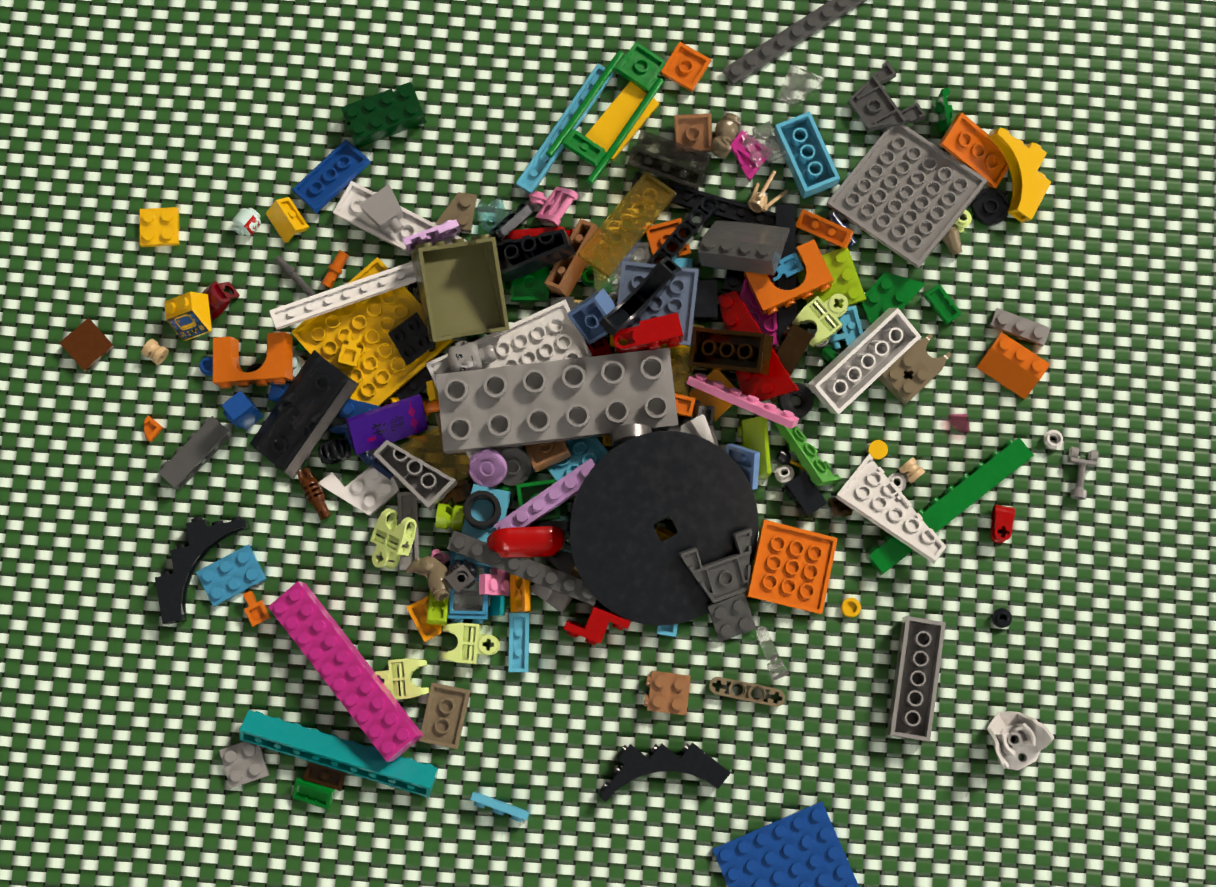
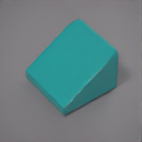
(497, 606)

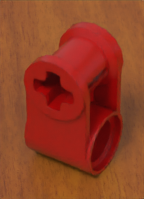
(1002, 519)

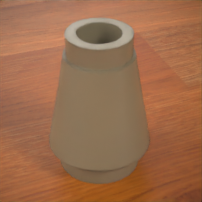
(953, 241)

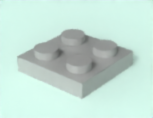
(243, 763)

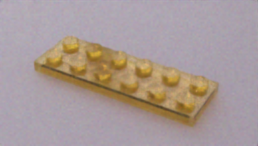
(626, 224)

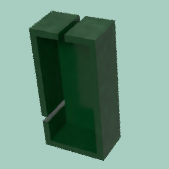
(383, 115)

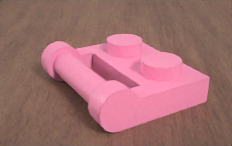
(556, 205)

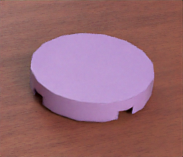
(487, 468)

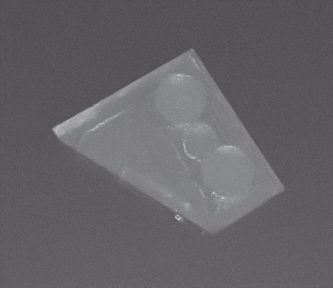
(798, 85)

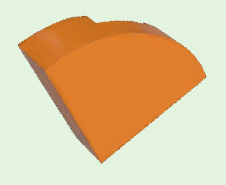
(151, 428)

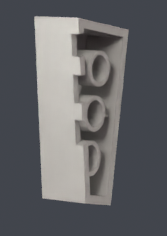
(417, 476)

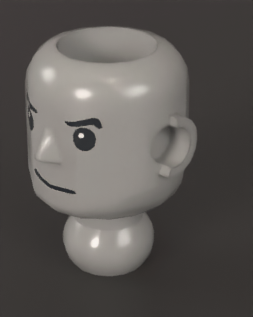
(468, 356)

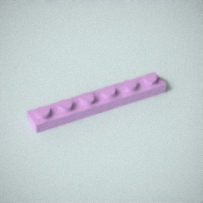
(547, 499)

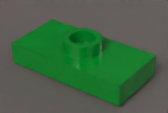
(942, 304)
(313, 793)

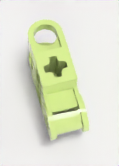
(828, 312)
(392, 539)
(475, 640)
(400, 677)

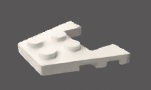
(365, 492)

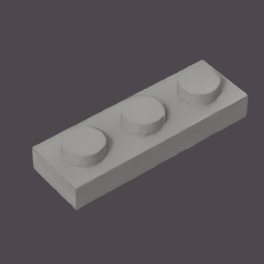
(1019, 327)

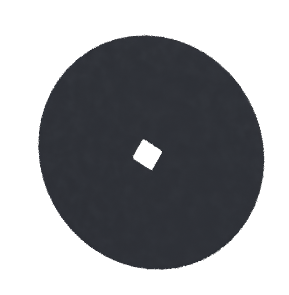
(640, 486)

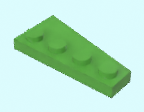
(807, 456)

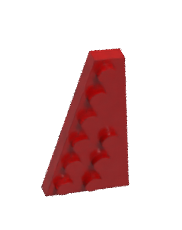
(765, 387)

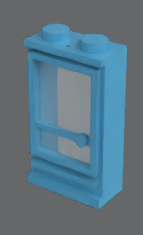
(468, 603)

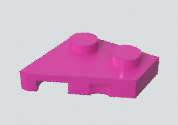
(743, 157)

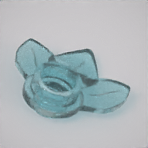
(493, 212)

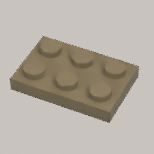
(445, 715)

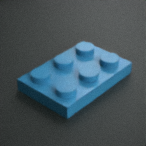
(231, 575)

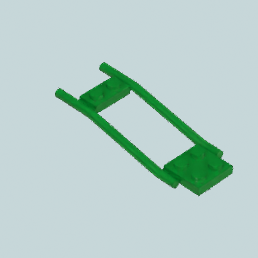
(638, 67)

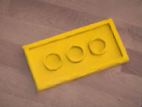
(617, 115)

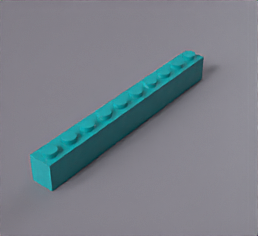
(337, 753)

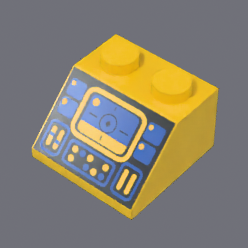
(189, 314)

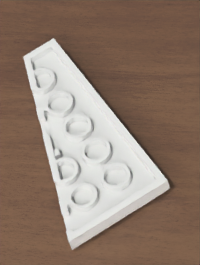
(884, 505)

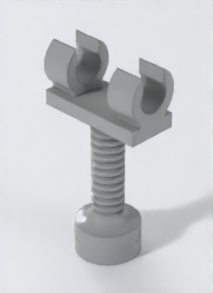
(1079, 492)

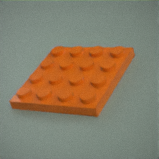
(791, 567)

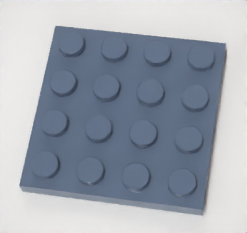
(677, 297)

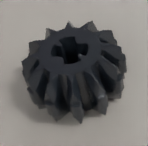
(334, 451)

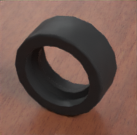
(482, 525)

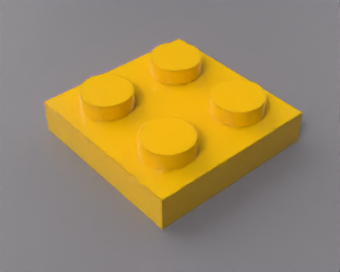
(159, 227)

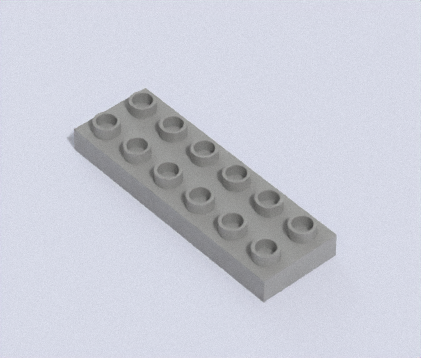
(555, 400)

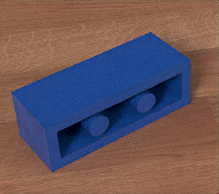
(241, 411)

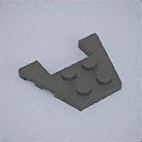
(876, 107)
(724, 576)

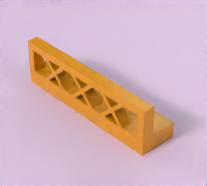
(520, 594)

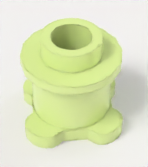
(959, 224)

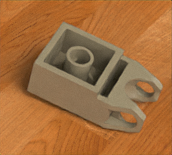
(918, 366)

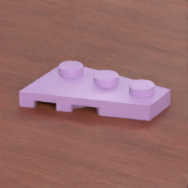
(432, 235)

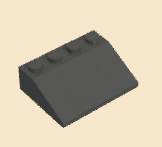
(743, 246)

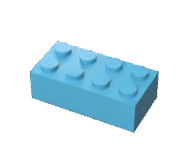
(807, 155)

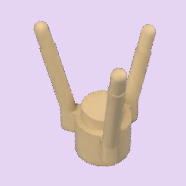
(758, 201)

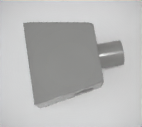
(384, 209)

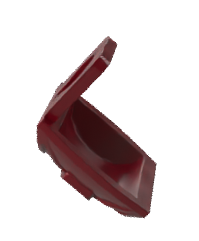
(219, 298)

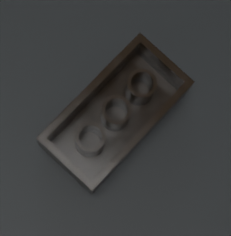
(730, 350)

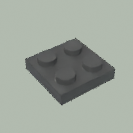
(731, 617)

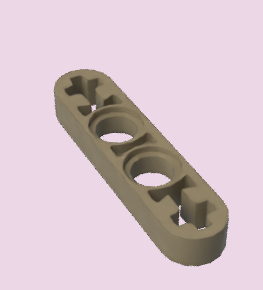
(746, 694)

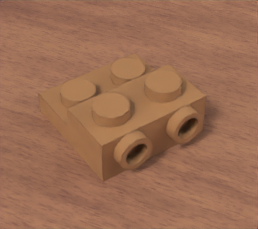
(667, 692)

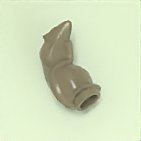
(725, 133)
(435, 573)

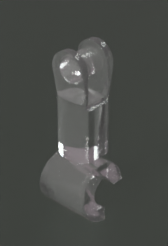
(775, 667)

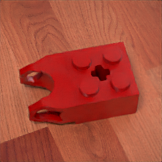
(651, 334)

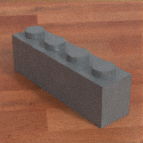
(195, 453)

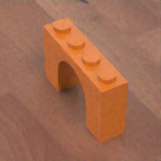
(817, 278)
(276, 368)

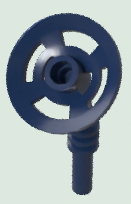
(343, 429)

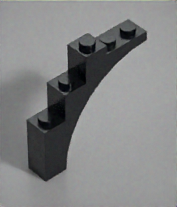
(202, 537)
(693, 762)

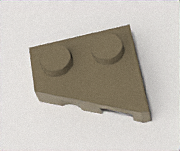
(462, 209)

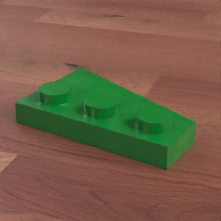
(944, 111)

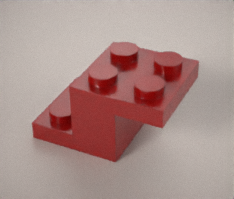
(596, 625)

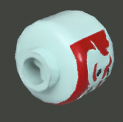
(246, 221)

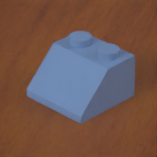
(589, 313)

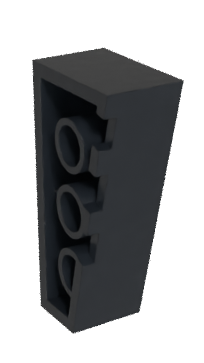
(532, 253)

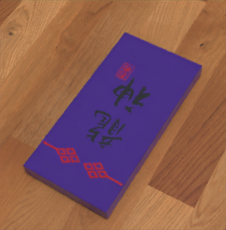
(387, 423)

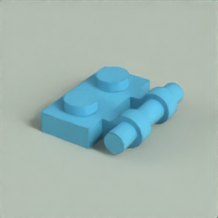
(850, 330)

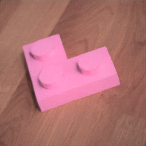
(495, 584)

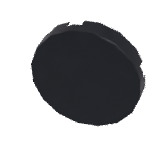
(990, 207)

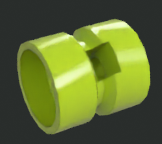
(449, 517)

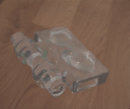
(768, 142)

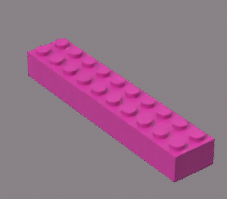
(345, 671)

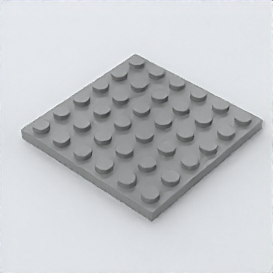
(907, 193)

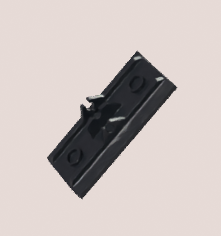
(303, 414)

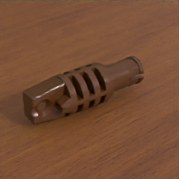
(313, 492)

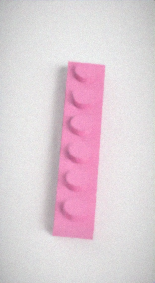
(748, 402)

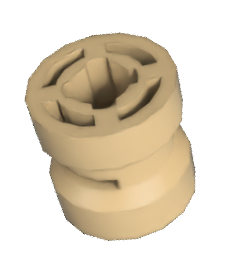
(154, 351)
(911, 470)

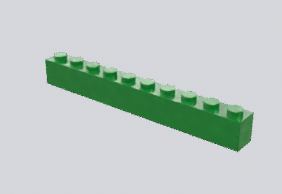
(955, 500)

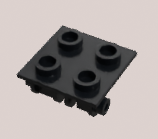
(412, 339)

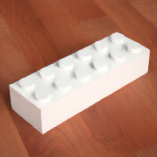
(864, 360)

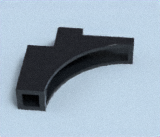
(641, 297)

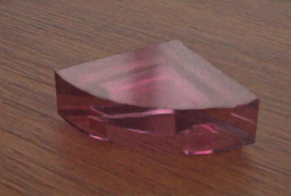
(959, 422)

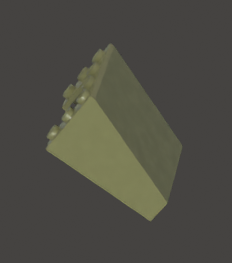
(460, 287)

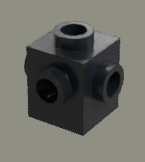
(462, 575)

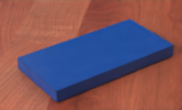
(331, 176)

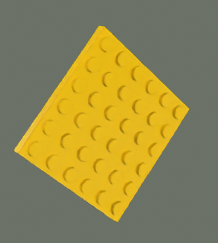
(380, 366)

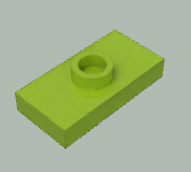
(437, 611)

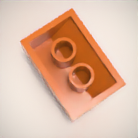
(1013, 365)

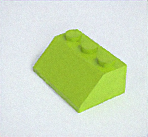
(755, 437)

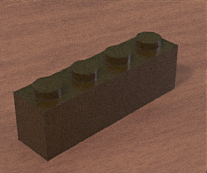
(792, 347)

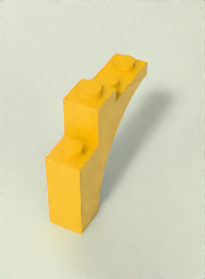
(1023, 162)

